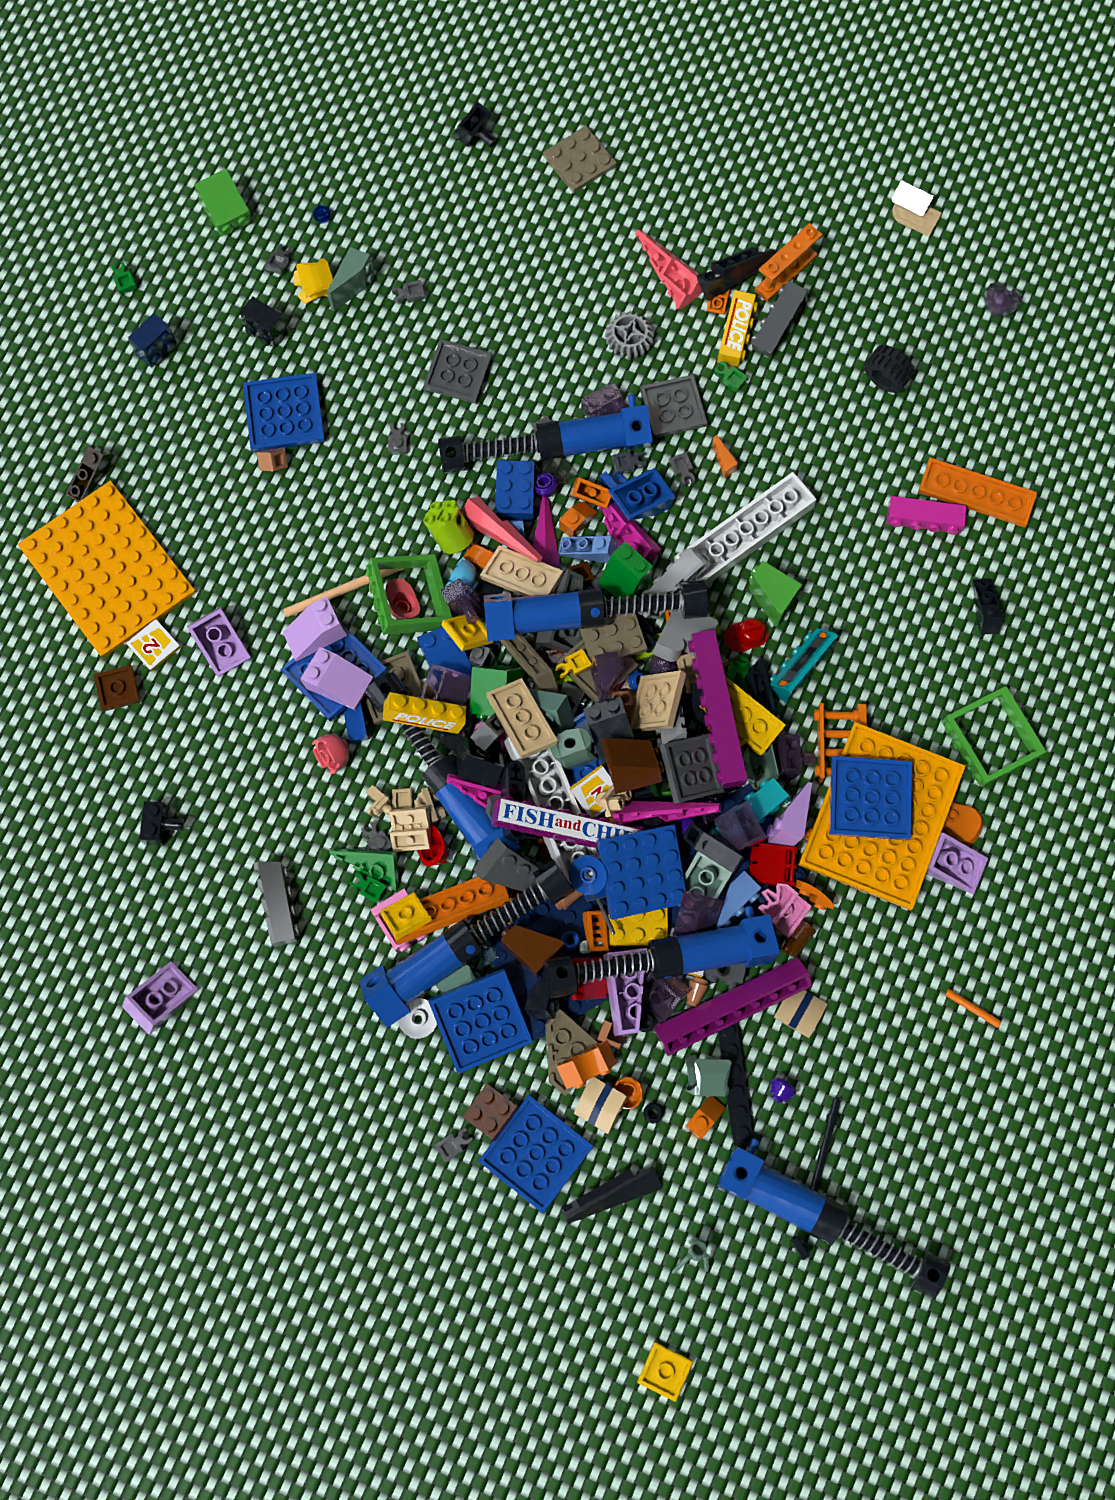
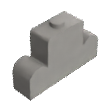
(677, 634)

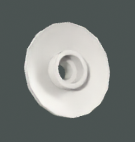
(421, 1008)

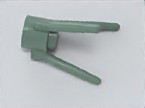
(696, 1252)

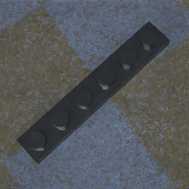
(737, 1098)

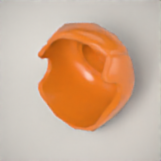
(632, 1089)

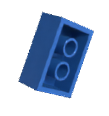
(515, 490)

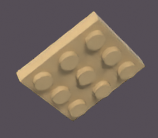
(657, 701)

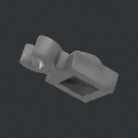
(278, 261)
(412, 292)
(397, 442)
(626, 463)
(681, 467)
(377, 841)
(450, 1146)

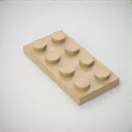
(521, 574)
(521, 718)

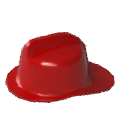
(746, 635)
(438, 852)

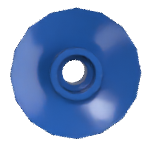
(582, 881)

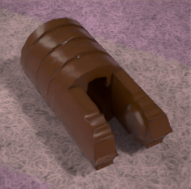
(798, 939)

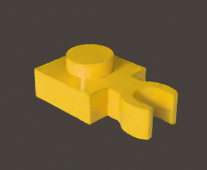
(576, 663)

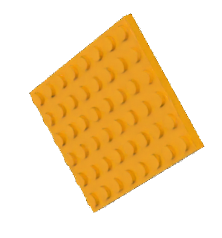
(106, 569)
(888, 866)

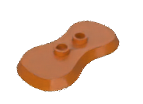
(963, 823)

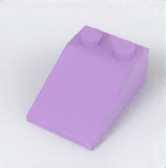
(313, 629)
(218, 641)
(336, 678)
(791, 823)
(956, 864)
(159, 997)

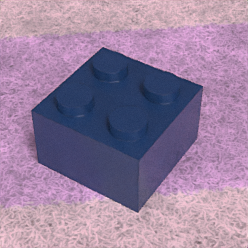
(152, 340)

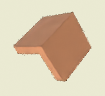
(272, 459)
(607, 1034)

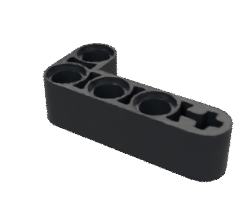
(520, 795)

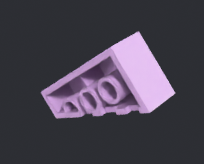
(625, 997)

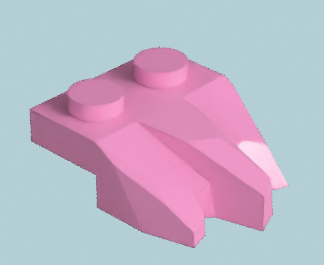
(785, 908)

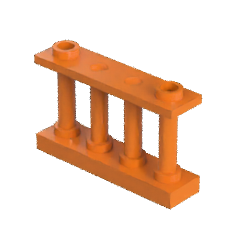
(788, 262)
(858, 715)

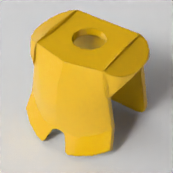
(313, 279)

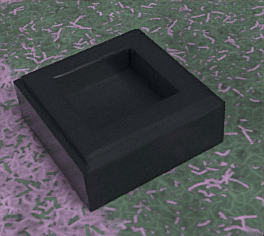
(799, 1248)

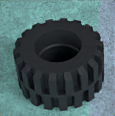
(889, 368)

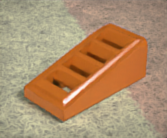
(726, 460)
(587, 921)

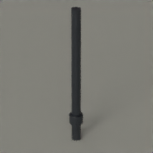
(832, 1120)

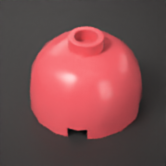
(331, 752)

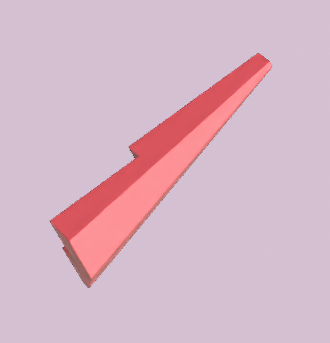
(672, 271)
(487, 522)

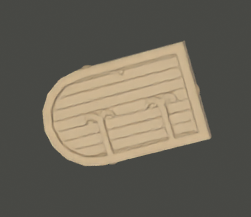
(922, 224)

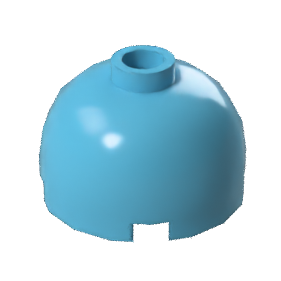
(465, 571)

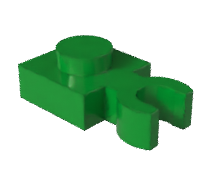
(123, 279)
(731, 378)
(370, 889)

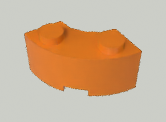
(582, 1067)

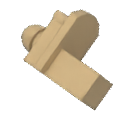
(381, 804)

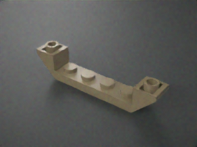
(531, 663)

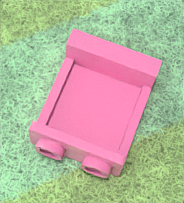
(375, 911)

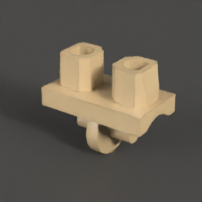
(427, 798)
(611, 801)

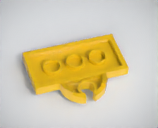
(753, 722)

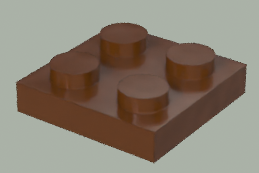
(117, 688)
(490, 1112)

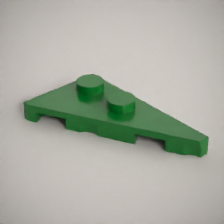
(377, 864)

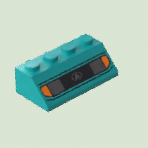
(802, 663)

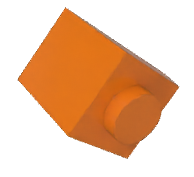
(590, 493)
(576, 519)
(705, 1117)

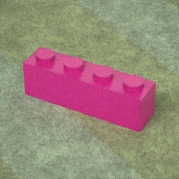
(926, 515)

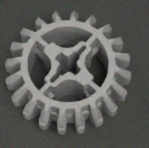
(636, 341)

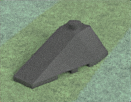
(563, 639)

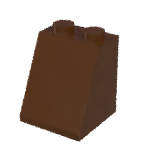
(631, 763)
(531, 948)

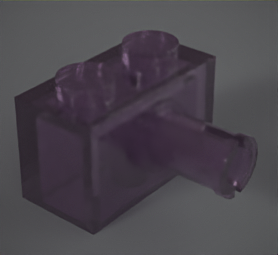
(462, 600)
(789, 757)

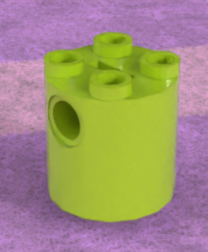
(448, 526)

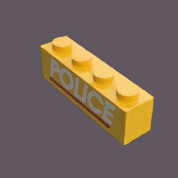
(736, 328)
(424, 713)

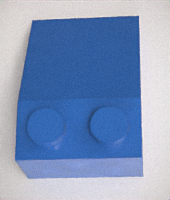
(643, 495)
(441, 650)

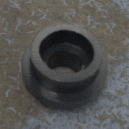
(646, 1029)
(653, 1106)

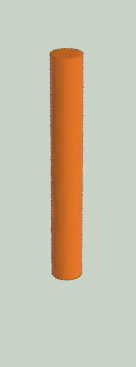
(973, 1008)

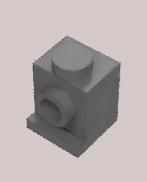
(479, 656)

